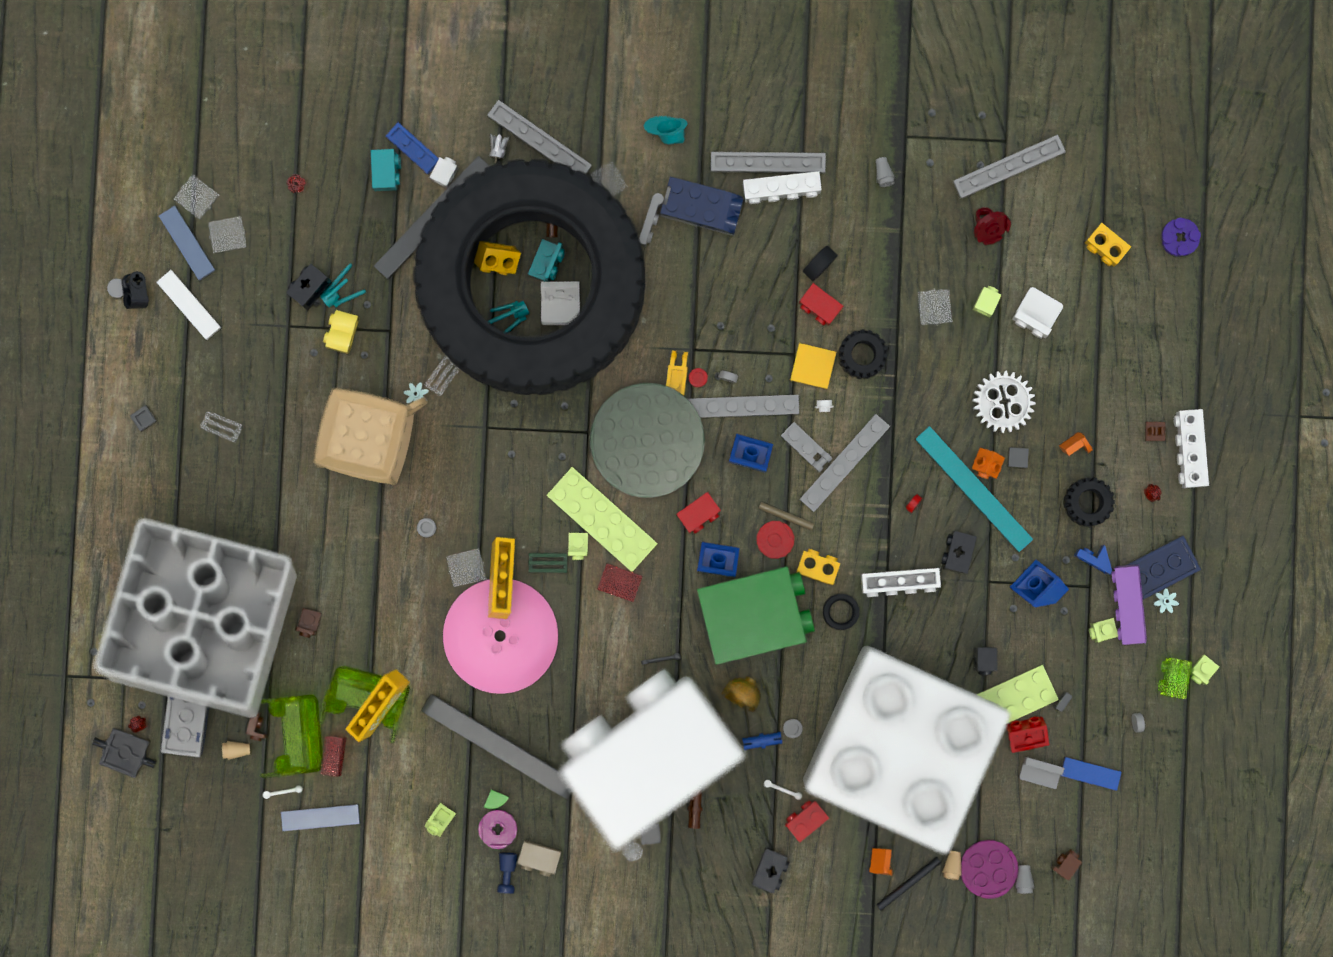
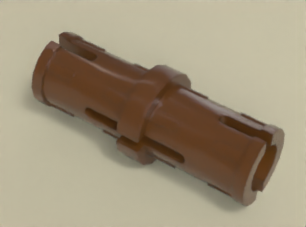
(695, 810)

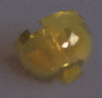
(743, 693)

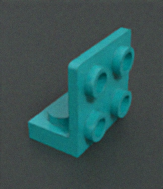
(546, 260)

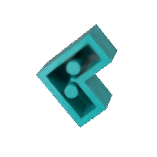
(385, 169)

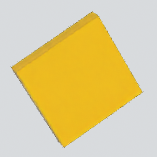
(813, 366)

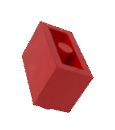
(820, 305)
(698, 513)

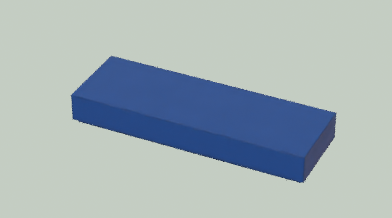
(412, 148)
(1091, 773)

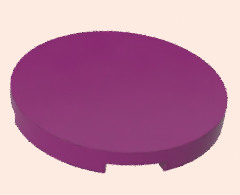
(989, 869)

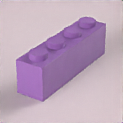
(1130, 604)

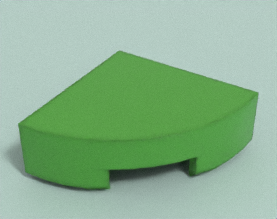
(495, 800)

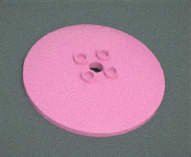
(507, 664)

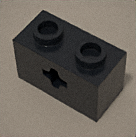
(308, 296)
(962, 562)
(984, 660)
(762, 878)

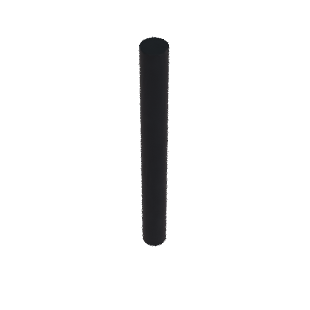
(908, 884)

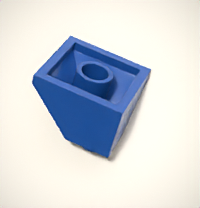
(1039, 586)

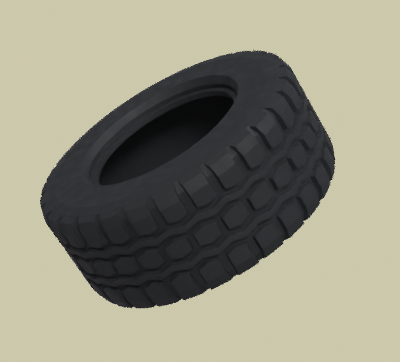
(512, 196)

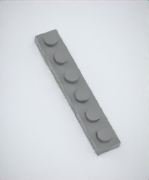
(536, 137)
(768, 162)
(1009, 166)
(746, 406)
(844, 463)

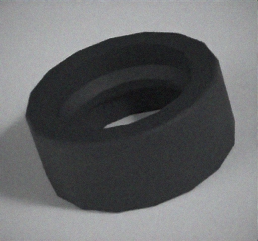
(820, 263)
(855, 611)

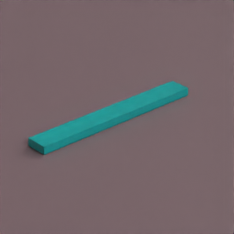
(974, 489)

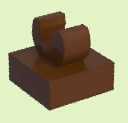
(1154, 431)

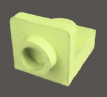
(578, 545)
(1103, 630)
(1203, 670)
(439, 820)

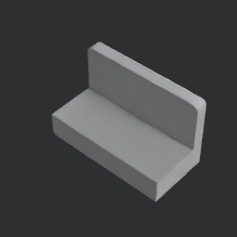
(1040, 772)

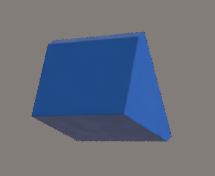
(751, 453)
(718, 559)

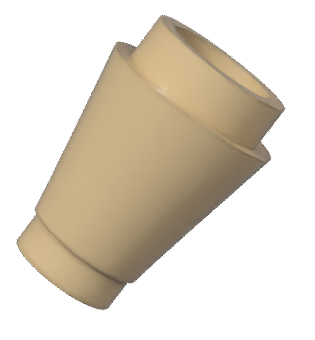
(235, 749)
(952, 867)

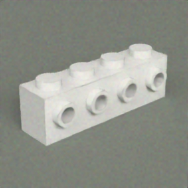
(782, 187)
(1192, 448)
(900, 580)

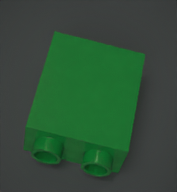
(755, 614)

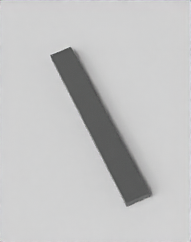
(407, 244)

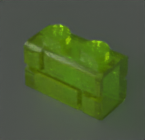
(1175, 678)

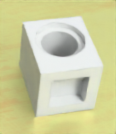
(444, 172)

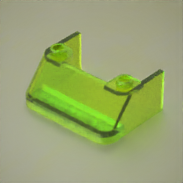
(352, 688)
(300, 735)

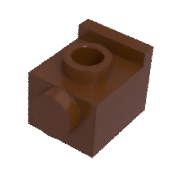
(1067, 864)

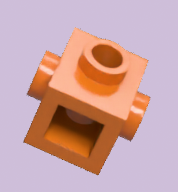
(988, 463)

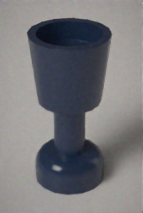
(507, 864)

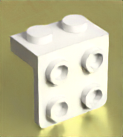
(559, 302)
(1037, 313)

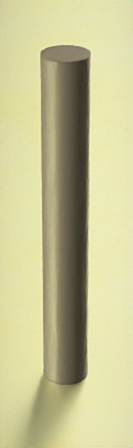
(786, 516)

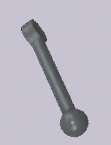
(676, 656)

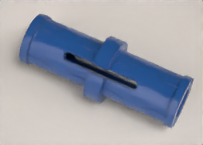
(762, 740)

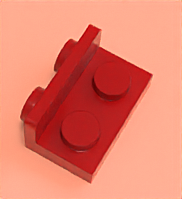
(1027, 734)
(806, 820)

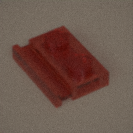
(619, 582)

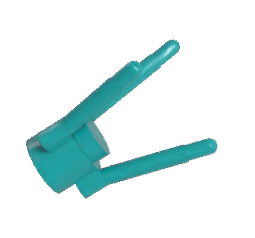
(331, 296)
(518, 310)

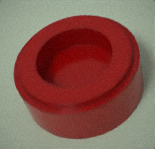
(698, 377)
(915, 501)

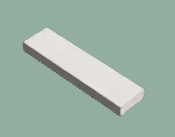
(188, 304)

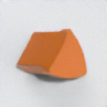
(1074, 443)
(881, 861)

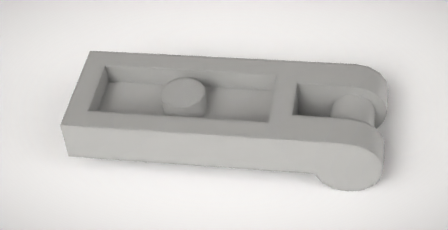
(651, 219)
(806, 446)

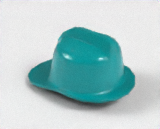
(668, 129)

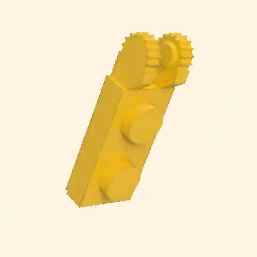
(677, 374)

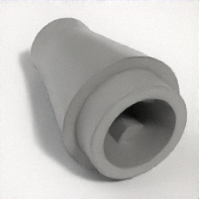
(884, 173)
(1024, 880)

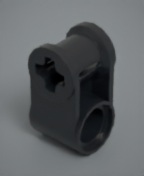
(134, 292)

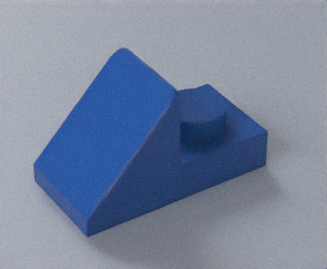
(1100, 561)

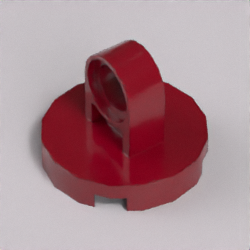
(990, 226)

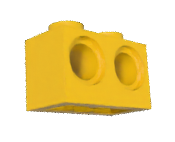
(1111, 240)
(498, 254)
(817, 573)

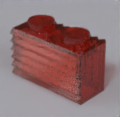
(333, 756)

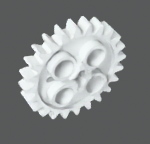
(986, 405)

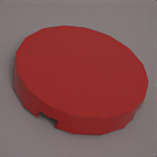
(775, 539)

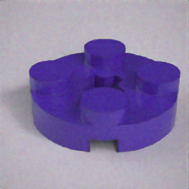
(1179, 226)

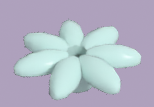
(420, 393)
(1162, 598)

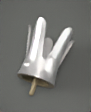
(498, 148)

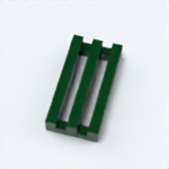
(531, 562)

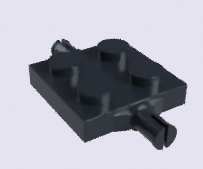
(124, 752)

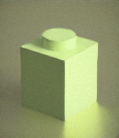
(987, 301)

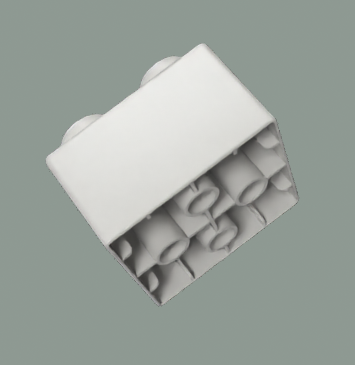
(197, 618)
(905, 749)
(649, 759)

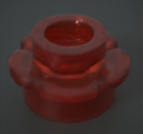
(295, 178)
(1152, 493)
(137, 724)

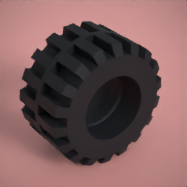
(865, 337)
(1105, 502)

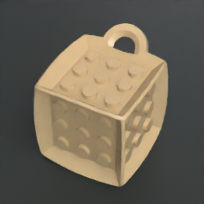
(365, 435)

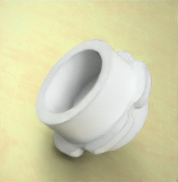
(824, 405)

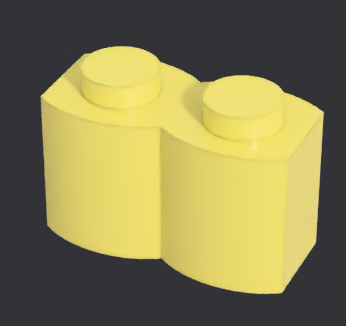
(341, 331)

